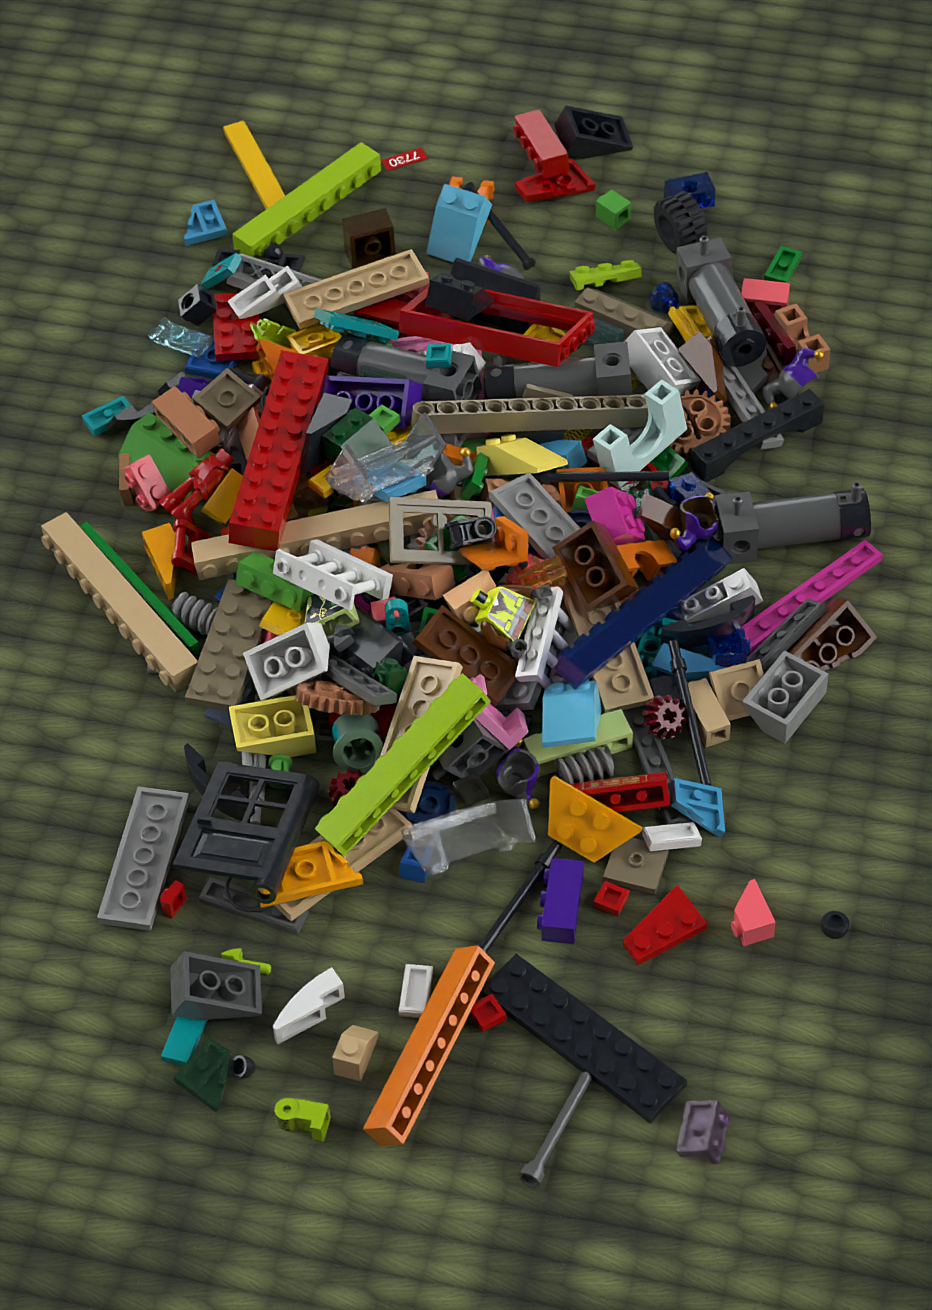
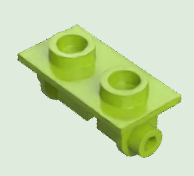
(268, 330)

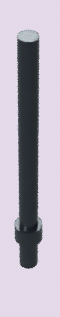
(547, 477)
(679, 667)
(541, 863)

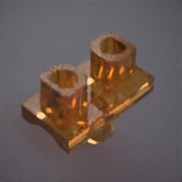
(544, 573)

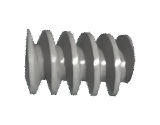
(193, 613)
(586, 766)

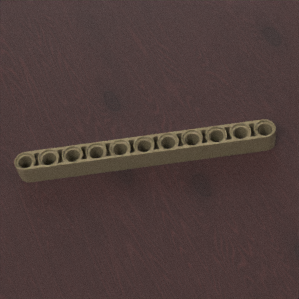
(534, 414)

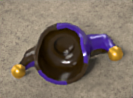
(697, 521)

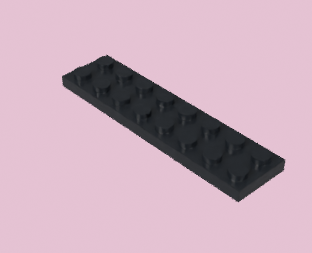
(584, 1038)

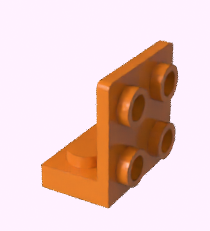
(507, 550)

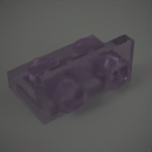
(703, 1130)

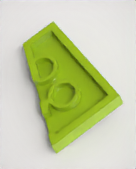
(596, 276)

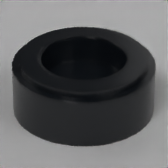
(835, 924)

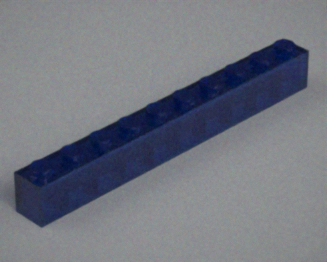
(641, 613)

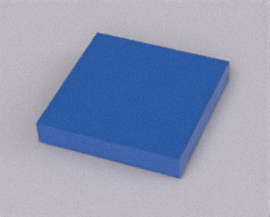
(206, 364)

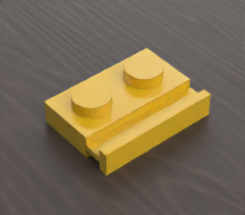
(689, 321)

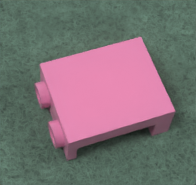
(507, 729)

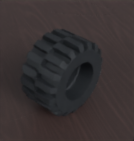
(679, 221)

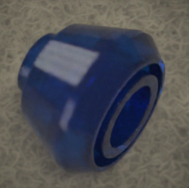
(663, 297)

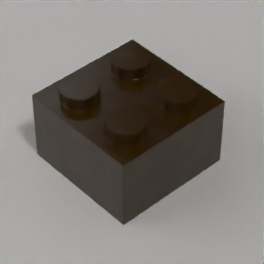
(368, 237)

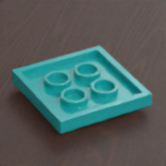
(355, 325)

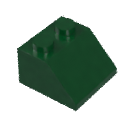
(359, 432)

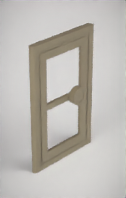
(439, 507)

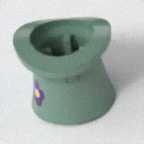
(356, 742)

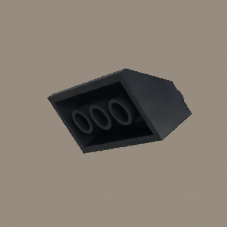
(498, 282)
(370, 645)

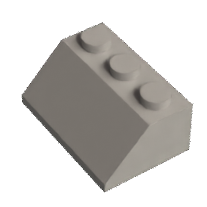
(785, 696)

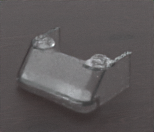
(388, 466)
(469, 832)

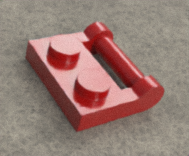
(179, 558)

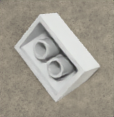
(657, 358)
(288, 659)

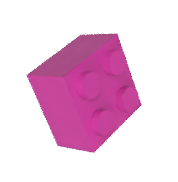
(618, 514)

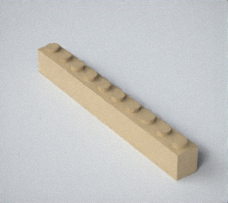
(338, 529)
(120, 601)

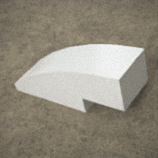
(264, 293)
(308, 1005)

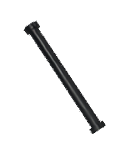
(527, 262)

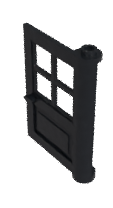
(245, 848)

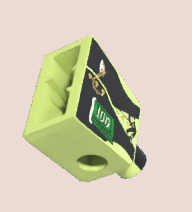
(329, 614)

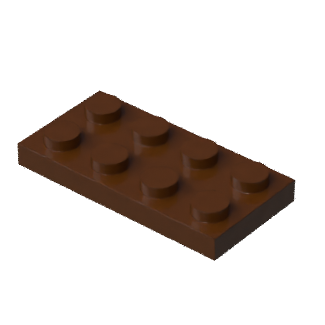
(455, 641)

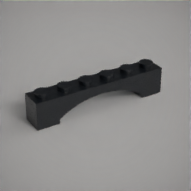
(718, 453)

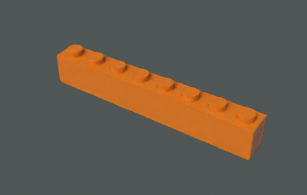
(428, 1046)

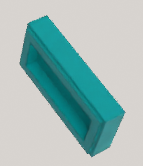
(221, 271)

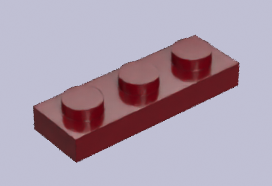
(774, 333)

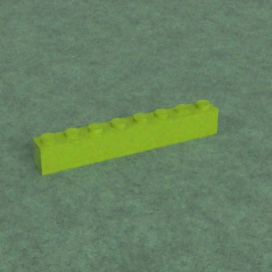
(307, 201)
(402, 764)

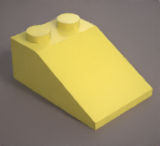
(518, 456)
(273, 727)

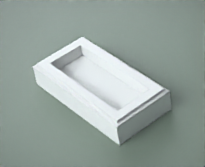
(671, 836)
(415, 990)

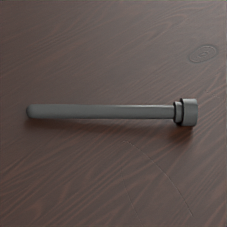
(533, 1172)

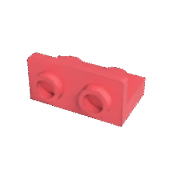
(146, 482)

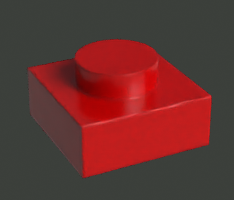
(611, 898)
(173, 899)
(487, 1013)

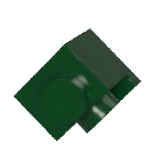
(390, 675)

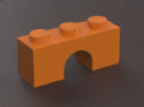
(648, 557)

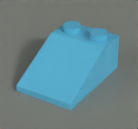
(457, 224)
(570, 714)

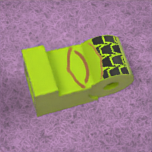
(304, 1116)

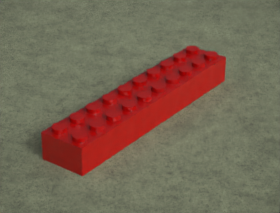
(277, 452)

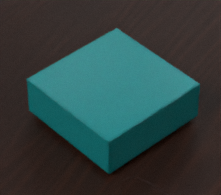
(438, 355)

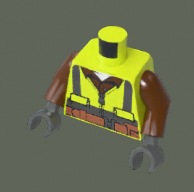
(505, 613)

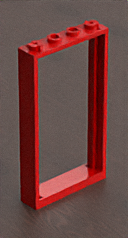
(417, 321)

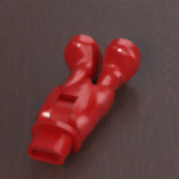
(204, 479)

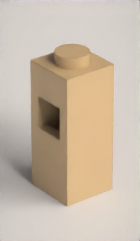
(710, 717)

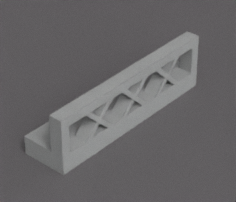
(243, 280)

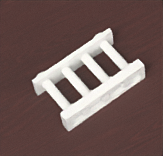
(332, 574)
(539, 636)

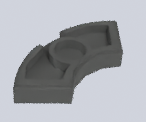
(754, 374)

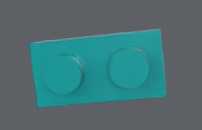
(98, 418)

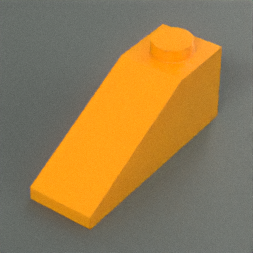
(160, 546)

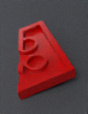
(570, 183)
(664, 927)

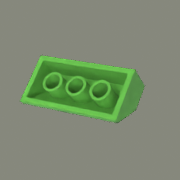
(169, 454)

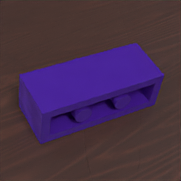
(561, 900)

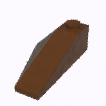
(834, 637)

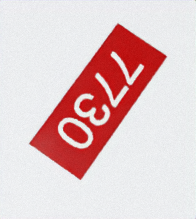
(404, 159)

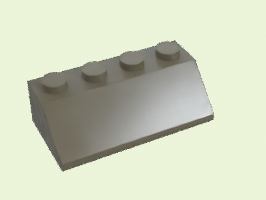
(621, 313)

